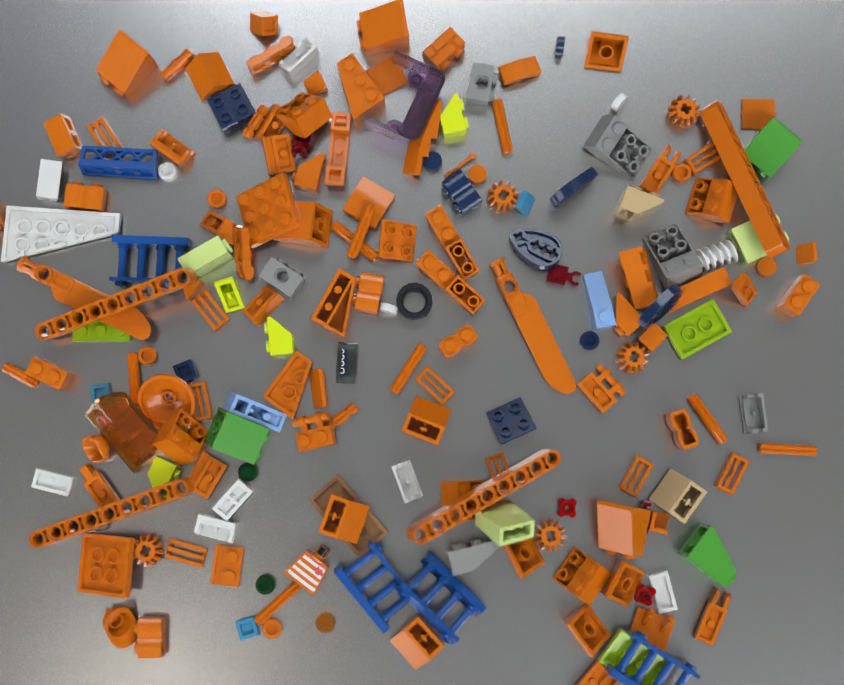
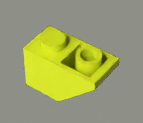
(452, 119)
(280, 340)
(163, 472)

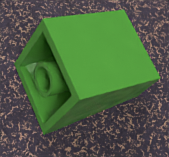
(771, 147)
(236, 436)
(709, 556)

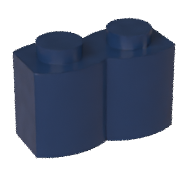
(461, 192)

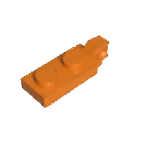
(98, 486)

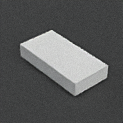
(53, 482)
(664, 595)

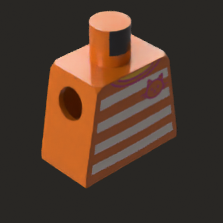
(309, 569)

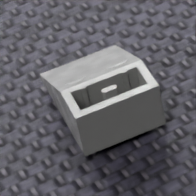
(618, 146)
(673, 256)
(469, 556)

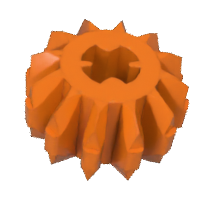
(685, 105)
(495, 194)
(627, 351)
(556, 533)
(153, 555)

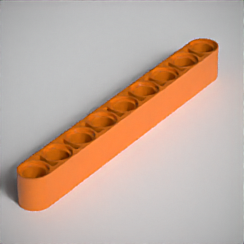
(744, 179)
(106, 304)
(475, 495)
(103, 516)

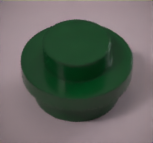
(247, 472)
(265, 584)

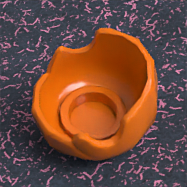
(96, 448)

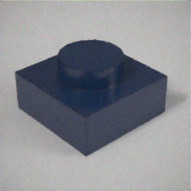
(186, 370)

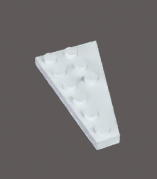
(42, 230)

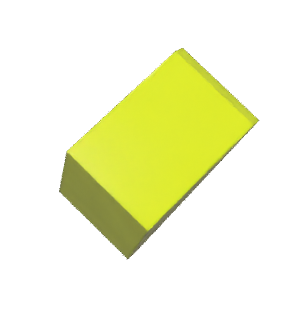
(229, 294)

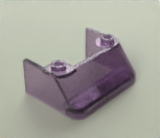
(429, 84)

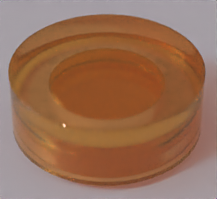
(325, 622)

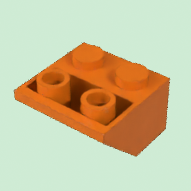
(304, 114)
(712, 199)
(426, 420)
(181, 438)
(453, 489)
(344, 519)
(582, 576)
(417, 642)

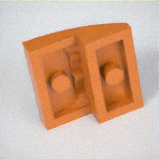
(369, 193)

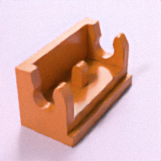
(63, 136)
(172, 148)

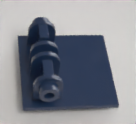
(231, 106)
(511, 420)

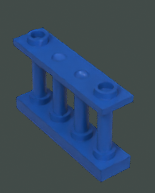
(142, 244)
(357, 589)
(458, 591)
(618, 671)

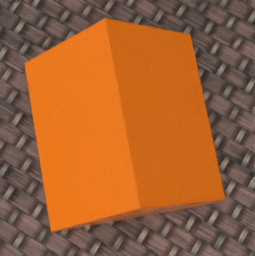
(605, 51)
(209, 74)
(524, 556)
(622, 582)
(587, 629)

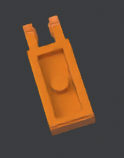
(271, 55)
(659, 172)
(242, 252)
(712, 618)

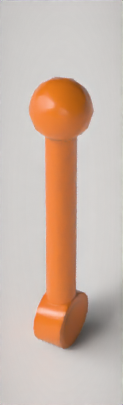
(472, 155)

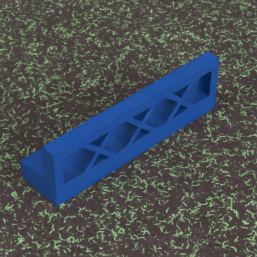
(114, 168)

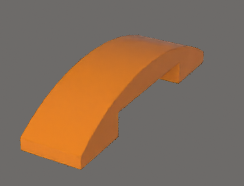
(338, 149)

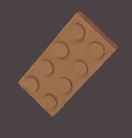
(372, 526)

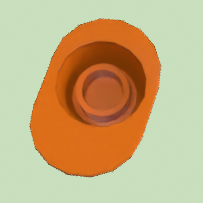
(119, 626)

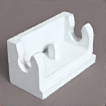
(299, 58)
(49, 180)
(407, 481)
(232, 498)
(216, 527)

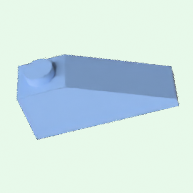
(599, 301)
(254, 411)

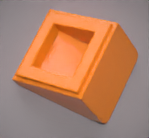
(315, 84)
(806, 253)
(192, 290)

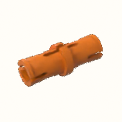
(177, 65)

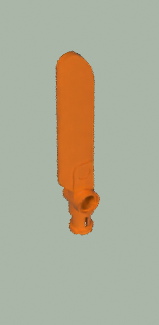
(77, 294)
(535, 331)

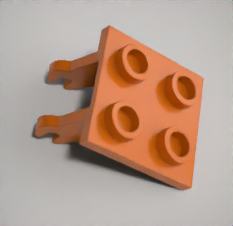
(654, 626)

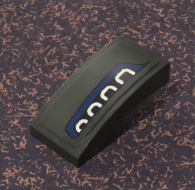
(346, 363)

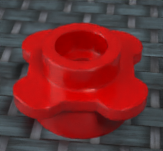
(569, 512)
(639, 597)

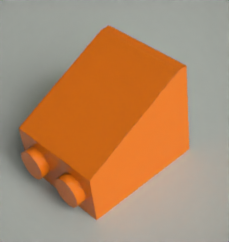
(383, 28)
(125, 65)
(314, 226)
(622, 529)

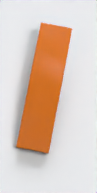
(421, 147)
(702, 287)

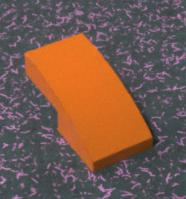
(519, 69)

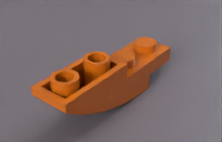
(451, 242)
(450, 282)

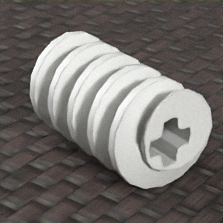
(717, 253)

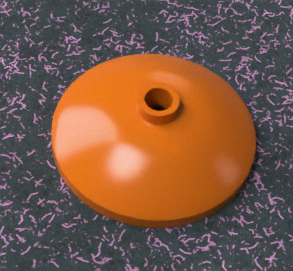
(156, 402)

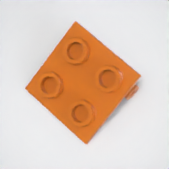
(397, 241)

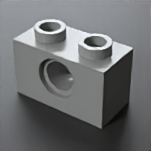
(481, 73)
(274, 269)

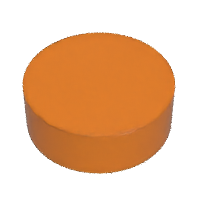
(681, 173)
(477, 174)
(217, 199)
(766, 267)
(147, 355)
(272, 628)

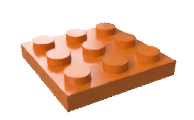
(268, 210)
(106, 565)

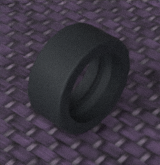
(410, 287)

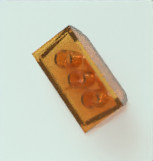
(124, 428)

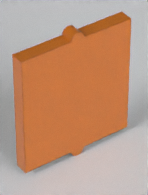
(387, 76)
(756, 113)

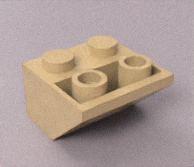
(636, 203)
(677, 496)

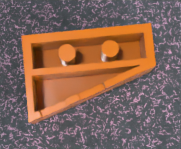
(359, 89)
(638, 277)
(335, 304)

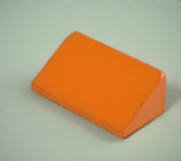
(271, 124)
(263, 305)
(318, 388)

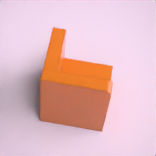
(263, 23)
(652, 337)
(658, 522)

